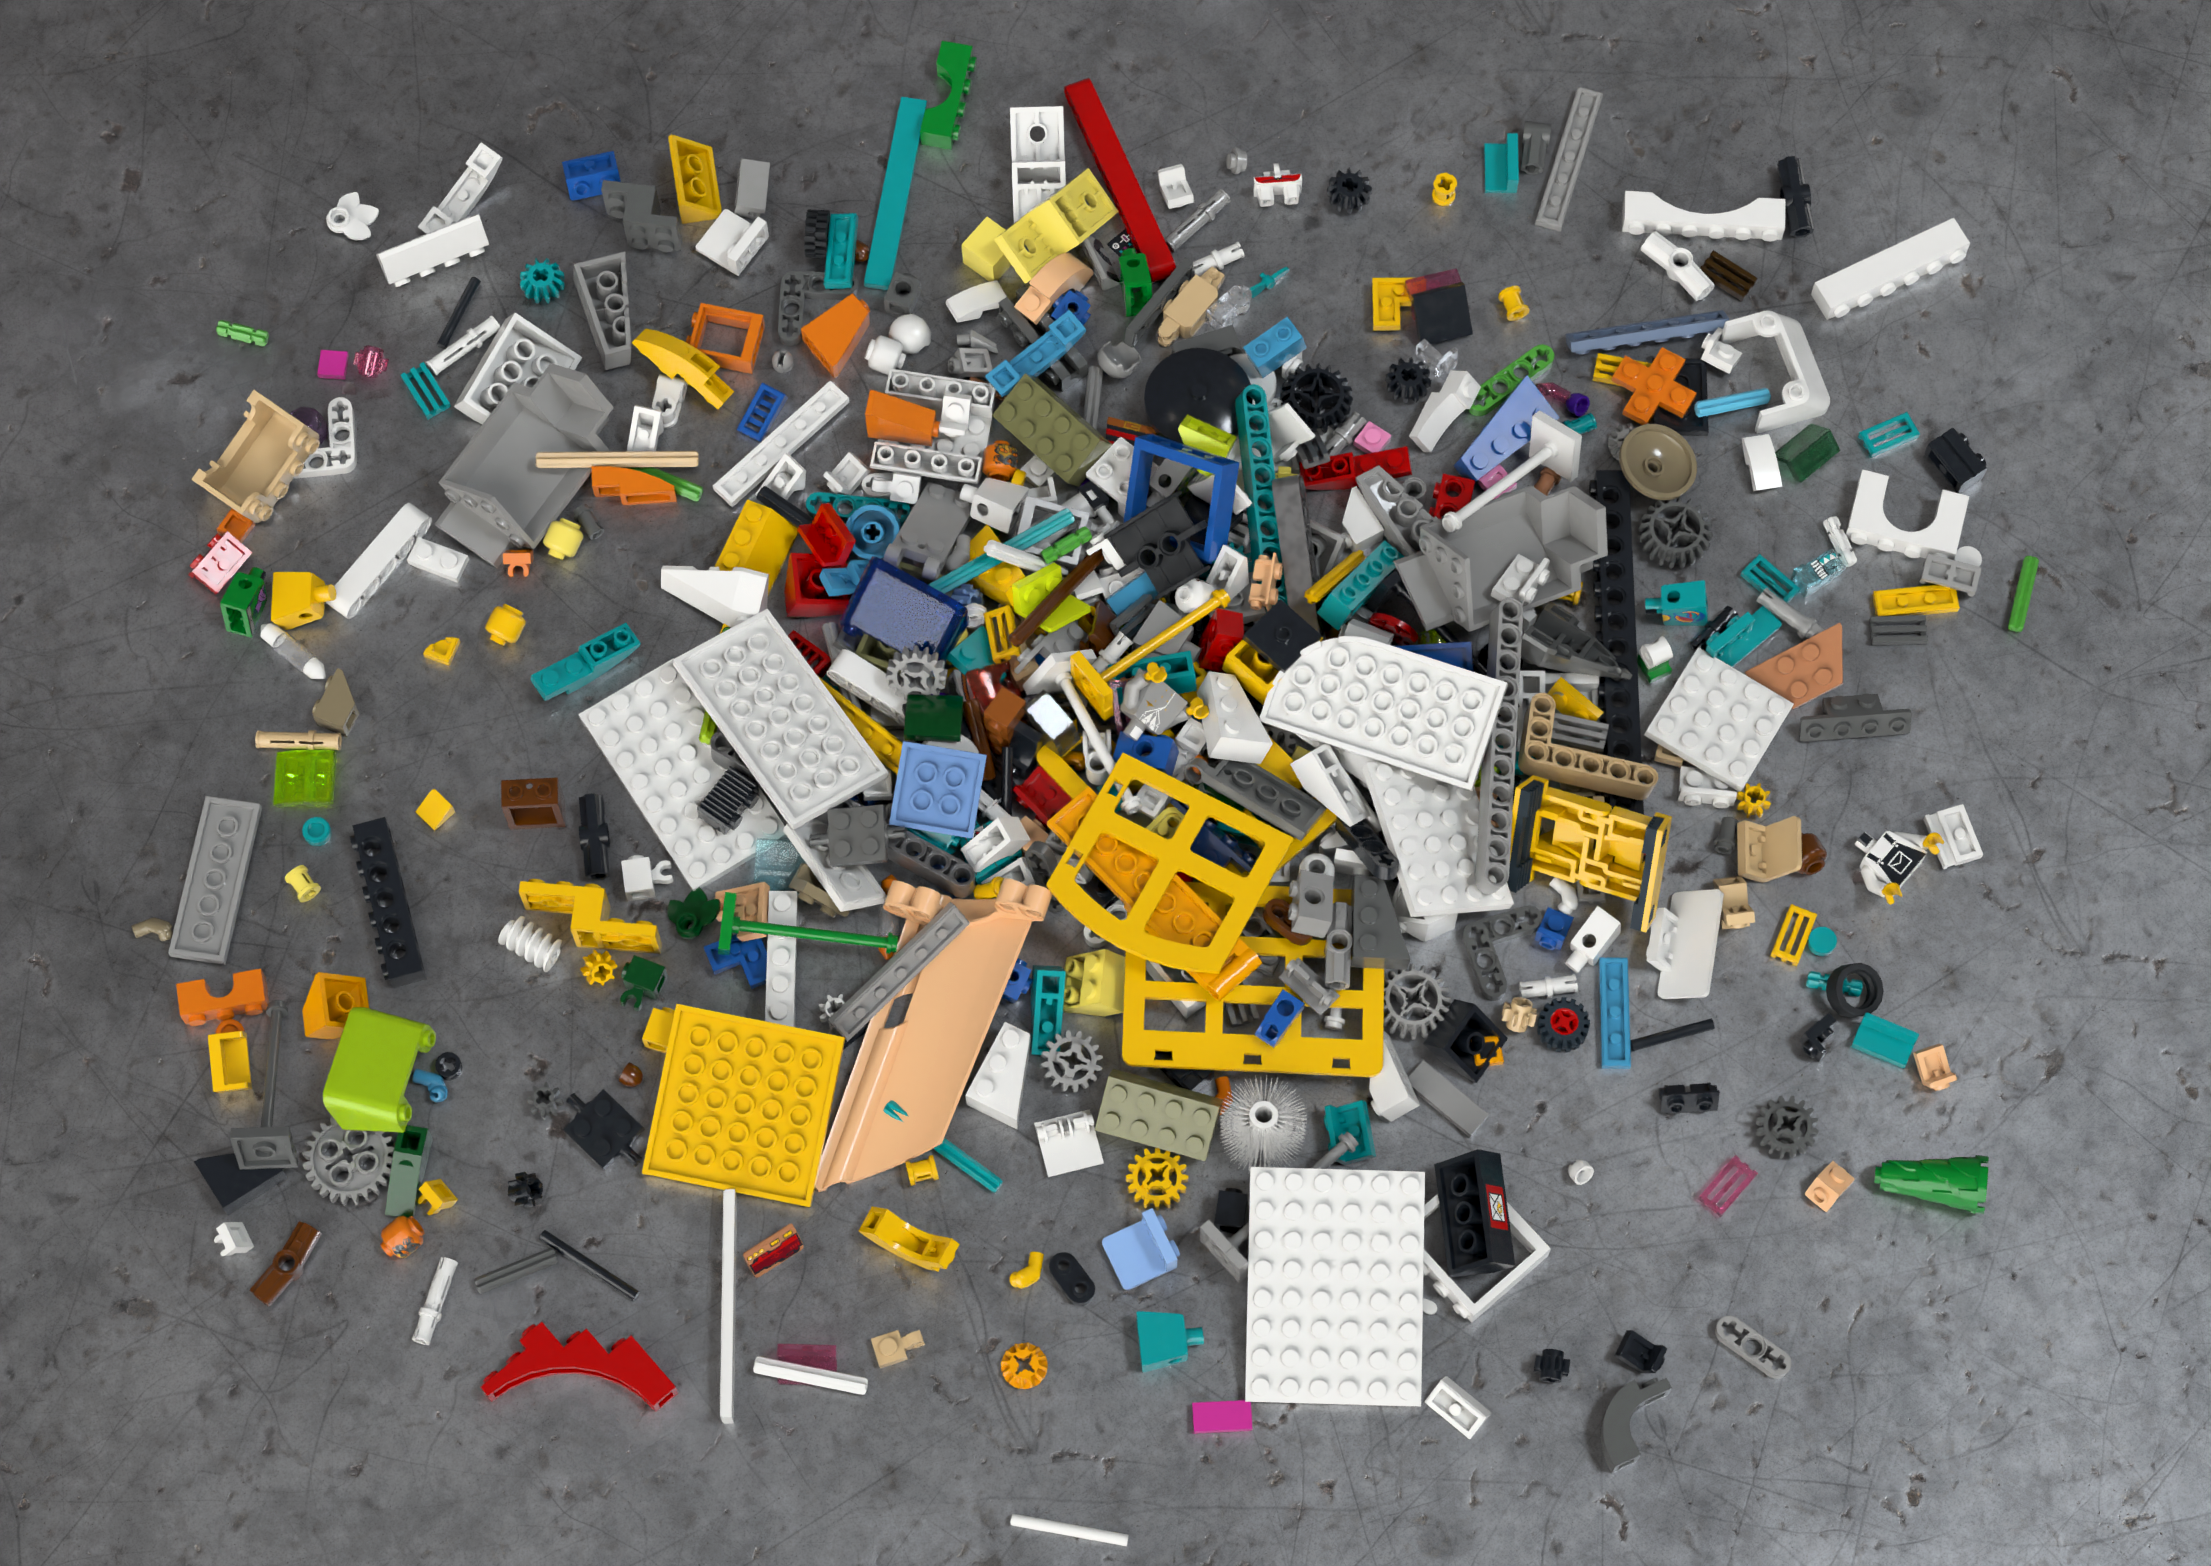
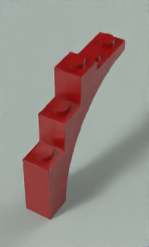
(583, 1355)

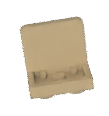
(1769, 850)

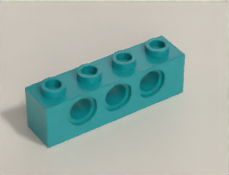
(1359, 585)

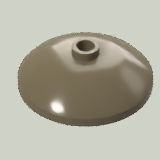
(1663, 452)

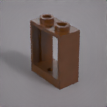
(520, 803)

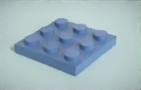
(937, 789)

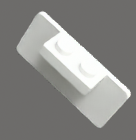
(1685, 943)

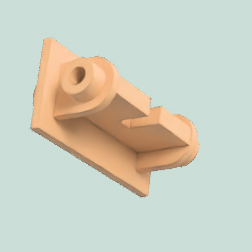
(1268, 572)

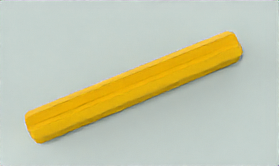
(1334, 577)

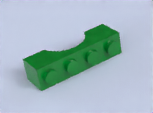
(941, 122)

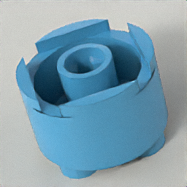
(862, 520)

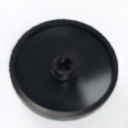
(1196, 385)

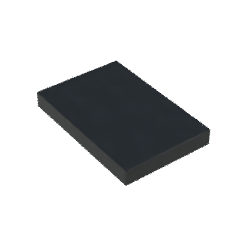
(1693, 376)

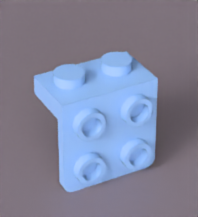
(1141, 1251)

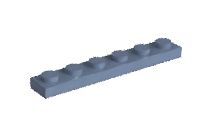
(1637, 333)

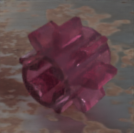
(370, 361)

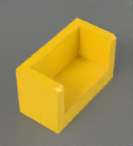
(229, 1062)

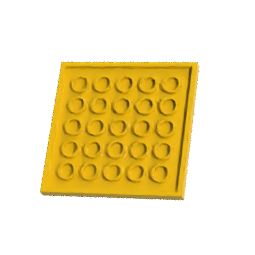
(743, 1105)

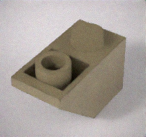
(337, 707)

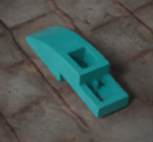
(587, 664)

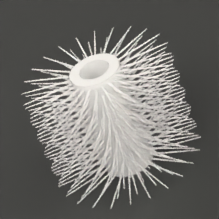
(1262, 1125)

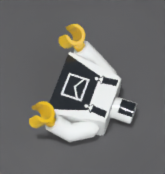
(1893, 860)

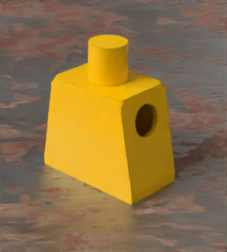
(298, 598)

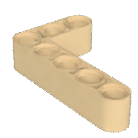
(1575, 760)

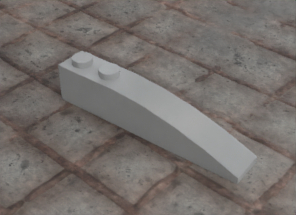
(1394, 510)

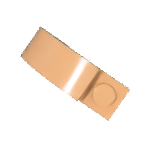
(1050, 283)

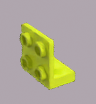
(1036, 587)

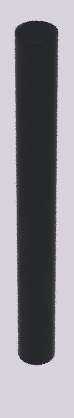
(589, 1265)

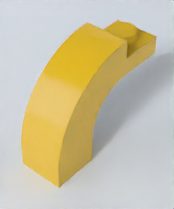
(908, 1241)

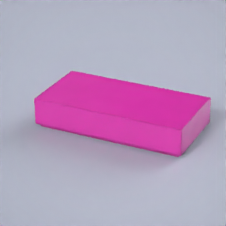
(1222, 1416)

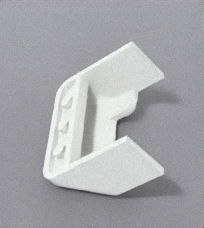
(1806, 393)
(1286, 433)

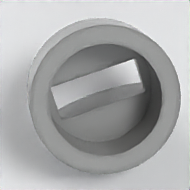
(788, 361)

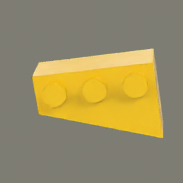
(998, 580)

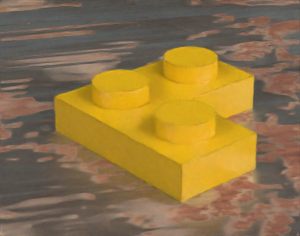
(1387, 298)

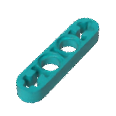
(856, 502)

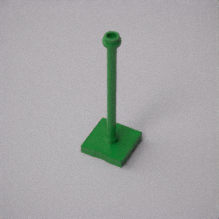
(733, 924)

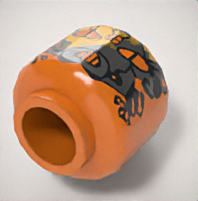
(1000, 460)
(402, 1237)

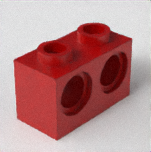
(1446, 503)
(1219, 638)

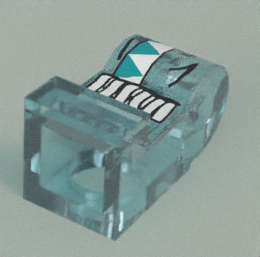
(1818, 572)

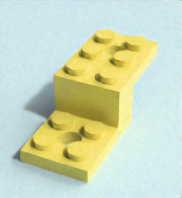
(1056, 225)

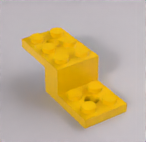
(590, 916)

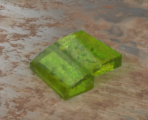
(305, 778)

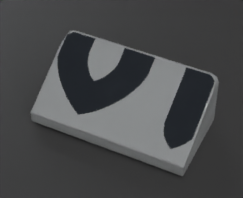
(1100, 263)

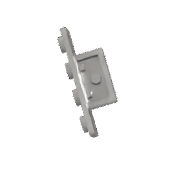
(1062, 640)

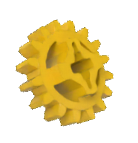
(1148, 1186)

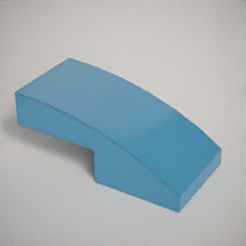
(843, 580)

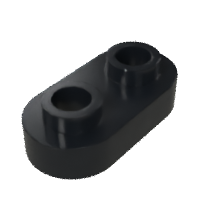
(1071, 1278)

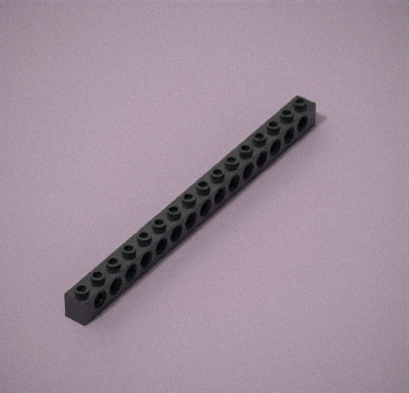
(1616, 486)

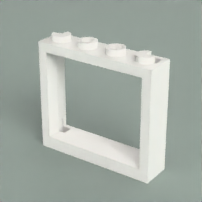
(1447, 1287)

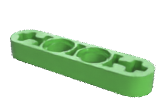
(1510, 380)

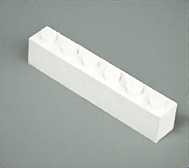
(1890, 269)

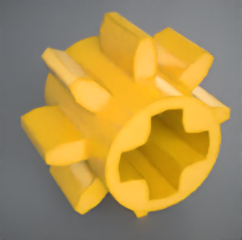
(1753, 808)
(598, 967)

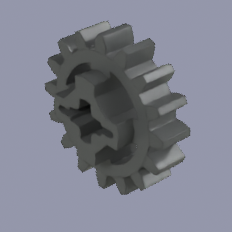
(1780, 1117)

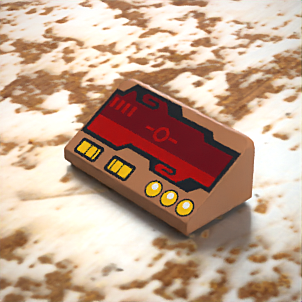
(773, 1250)

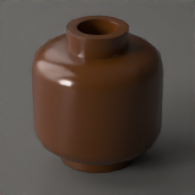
(1813, 854)

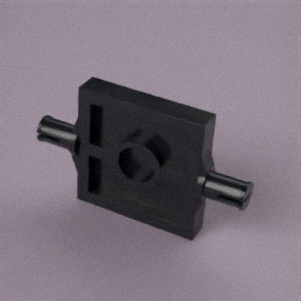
(604, 1129)

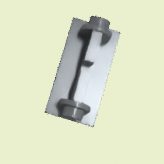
(1308, 986)

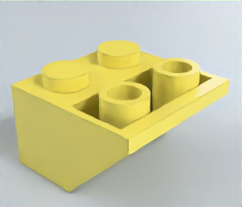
(1094, 983)

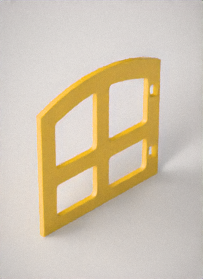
(1172, 857)

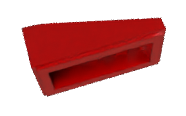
(825, 661)

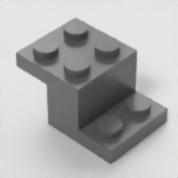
(641, 216)

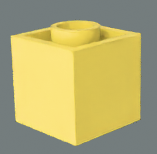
(983, 253)

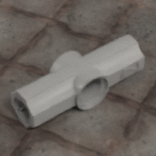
(1338, 960)

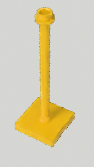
(1094, 685)

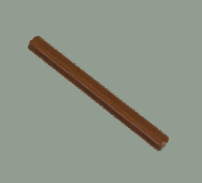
(1055, 598)

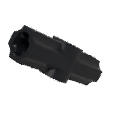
(1796, 196)
(594, 837)

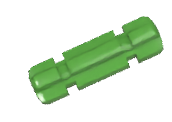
(242, 333)
(1066, 545)

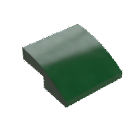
(933, 718)

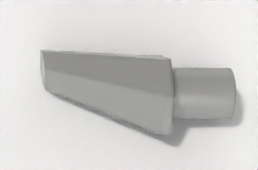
(976, 341)

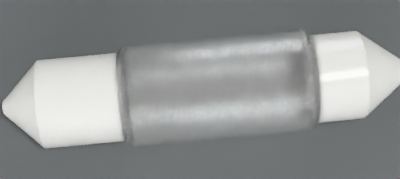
(293, 651)

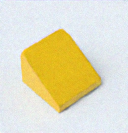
(435, 810)

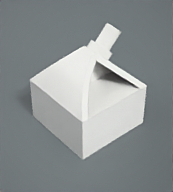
(1421, 927)

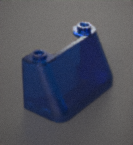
(903, 611)

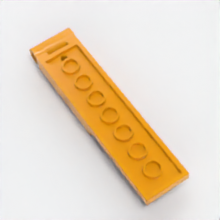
(1180, 913)

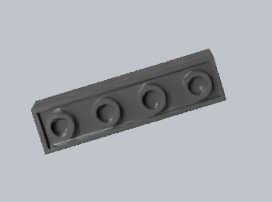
(1065, 371)

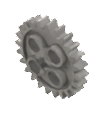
(359, 1181)

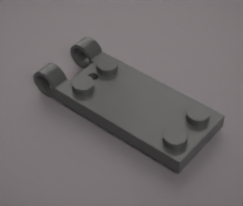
(1259, 793)

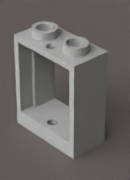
(1024, 522)

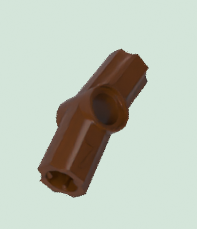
(275, 1279)

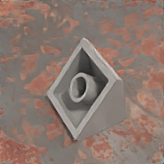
(1327, 547)

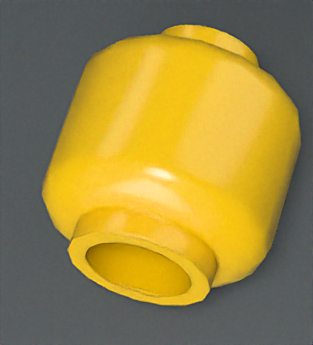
(505, 624)

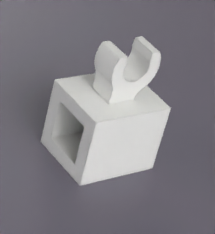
(640, 877)

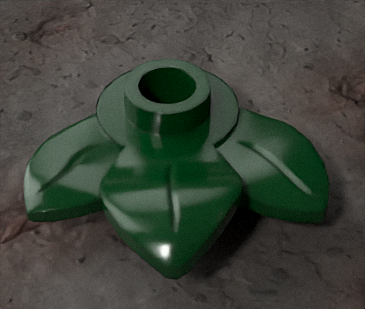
(694, 910)

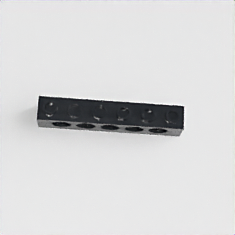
(378, 835)

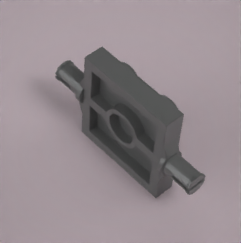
(857, 835)

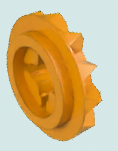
(1024, 1379)

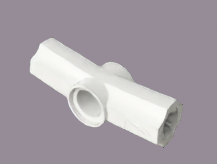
(1689, 276)

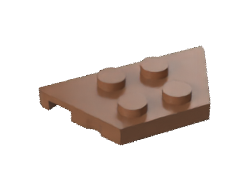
(1804, 669)

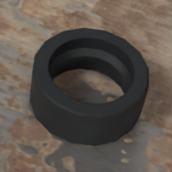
(1835, 992)

